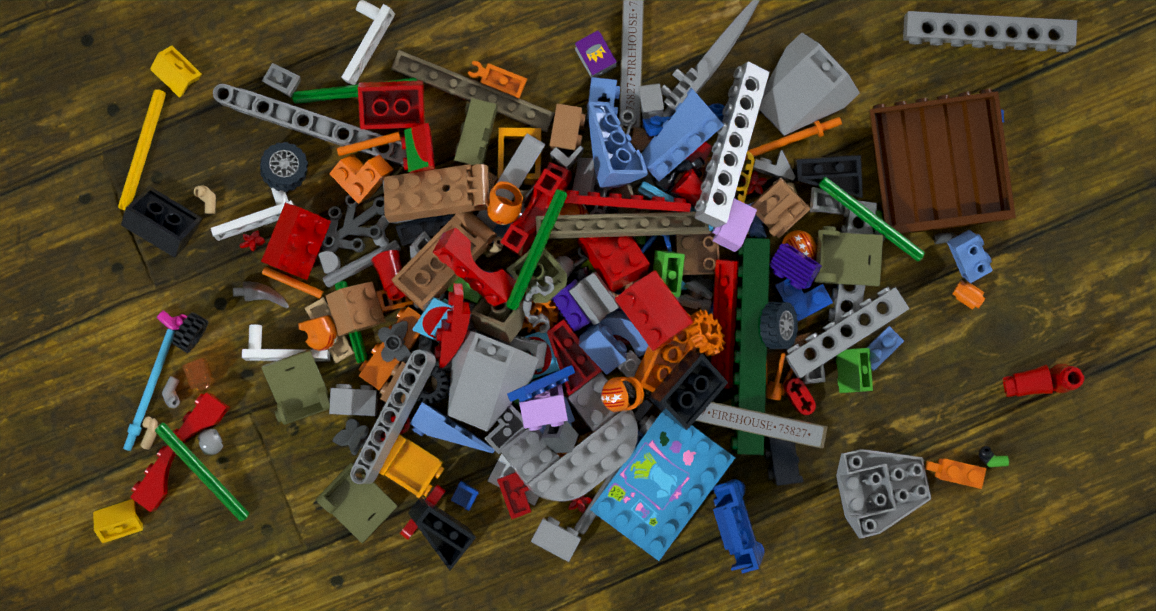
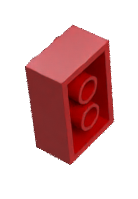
(391, 104)
(296, 241)
(615, 259)

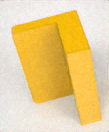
(175, 70)
(116, 521)

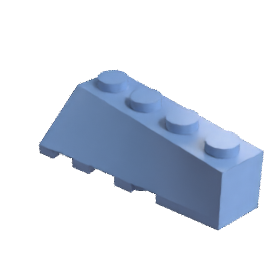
(681, 135)

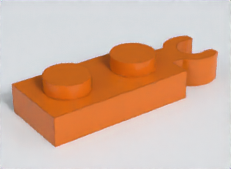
(500, 79)

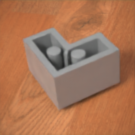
(353, 401)
(510, 427)

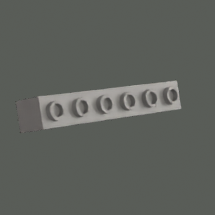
(839, 294)
(895, 306)

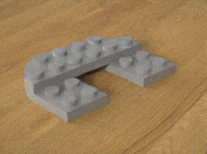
(589, 462)

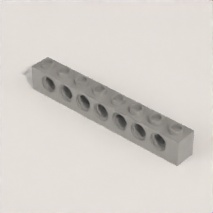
(1064, 30)
(745, 117)

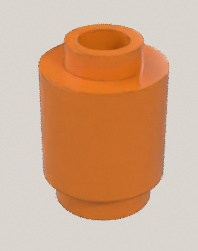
(969, 294)

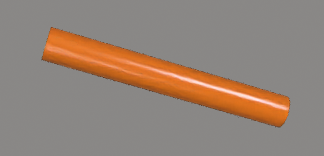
(368, 144)
(292, 282)

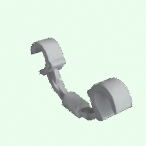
(527, 303)

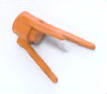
(774, 389)

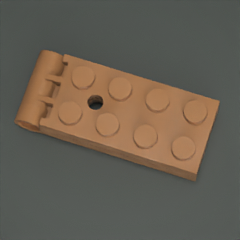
(425, 193)
(429, 277)

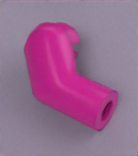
(171, 322)

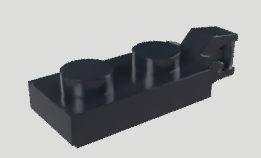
(411, 230)

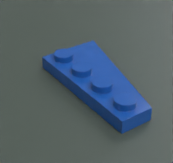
(536, 387)

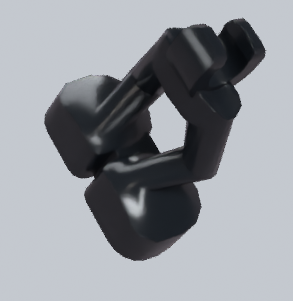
(667, 183)

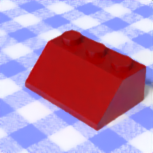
(654, 310)

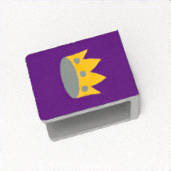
(595, 54)

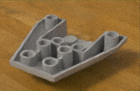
(805, 86)
(483, 376)
(880, 489)

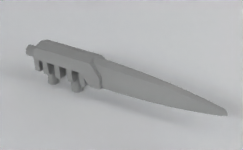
(708, 64)

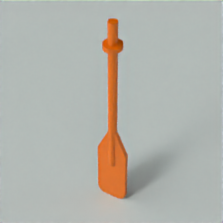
(816, 129)

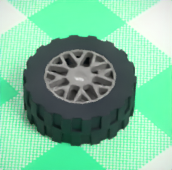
(283, 166)
(778, 325)

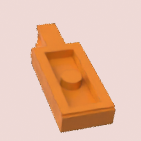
(958, 472)

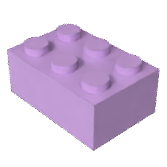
(544, 409)

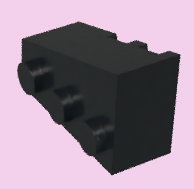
(841, 170)
(783, 461)
(443, 532)

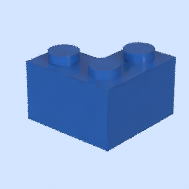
(804, 303)

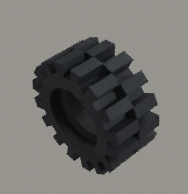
(190, 332)
(441, 390)

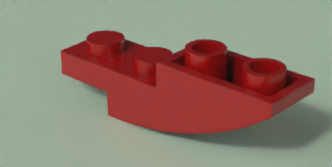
(453, 328)

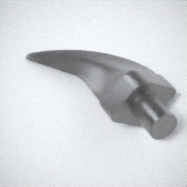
(259, 291)

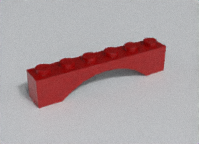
(154, 486)

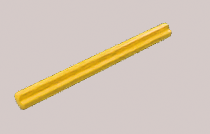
(142, 149)

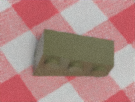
(476, 132)

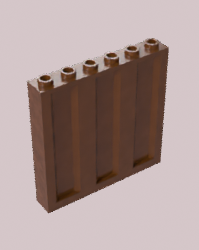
(942, 162)

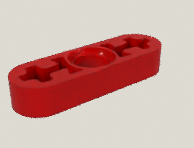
(434, 497)

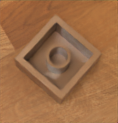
(566, 128)
(355, 308)

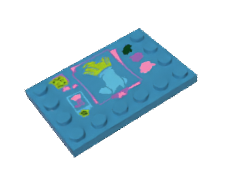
(662, 484)

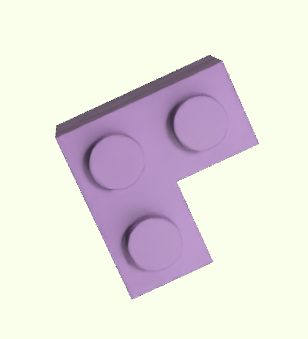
(735, 230)

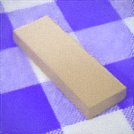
(342, 348)

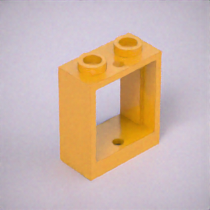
(519, 133)

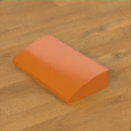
(659, 363)

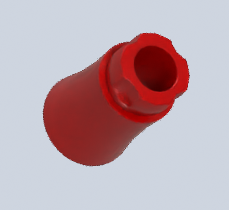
(689, 187)
(388, 266)
(1059, 376)
(1028, 382)

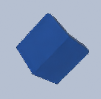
(465, 495)

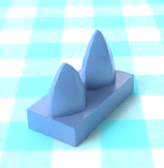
(883, 346)

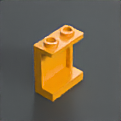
(412, 466)

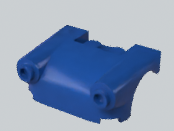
(736, 526)

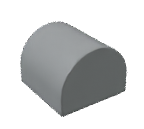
(329, 261)
(815, 376)

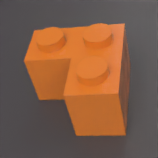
(361, 179)

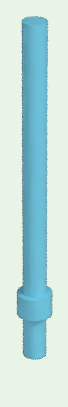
(134, 429)

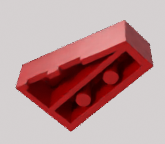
(568, 352)

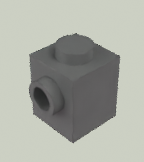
(560, 438)

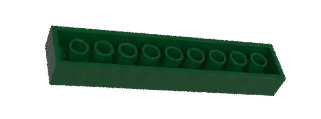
(751, 350)

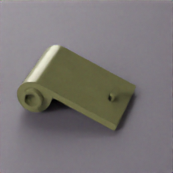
(847, 256)
(297, 387)
(356, 503)

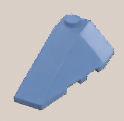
(613, 154)
(436, 424)

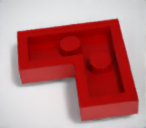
(514, 494)

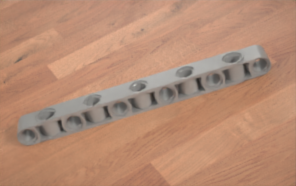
(318, 126)

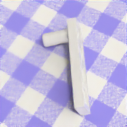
(382, 19)
(253, 220)
(255, 353)

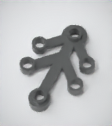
(351, 226)

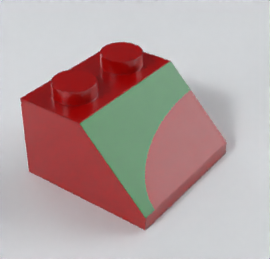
(418, 149)

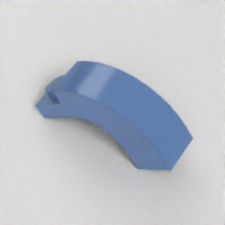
(622, 326)

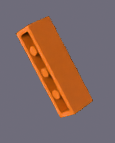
(378, 371)

